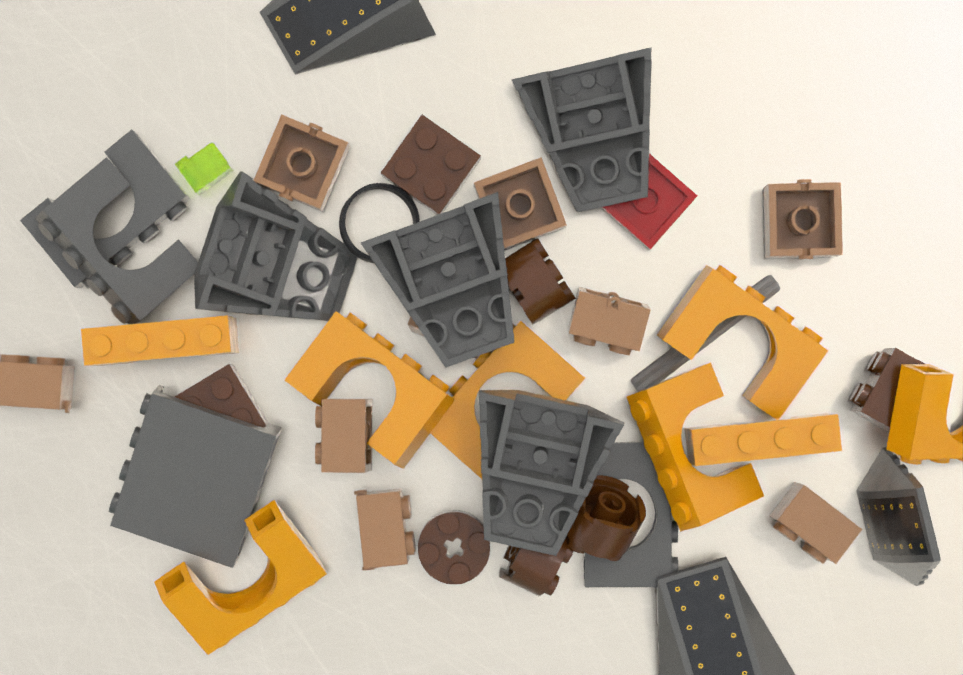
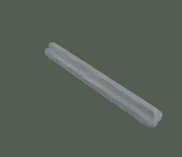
(674, 359)

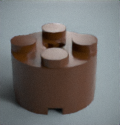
(536, 282)
(607, 520)
(458, 567)
(534, 569)

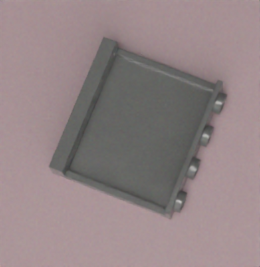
(193, 478)

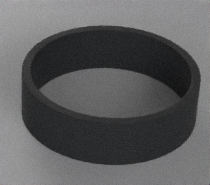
(383, 186)

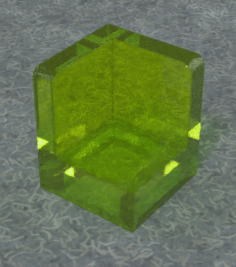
(204, 168)

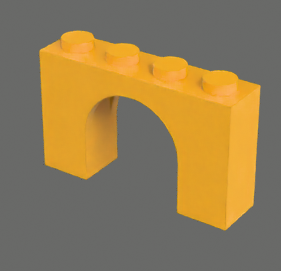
(160, 340)
(791, 352)
(528, 356)
(417, 402)
(920, 415)
(660, 418)
(763, 439)
(219, 617)

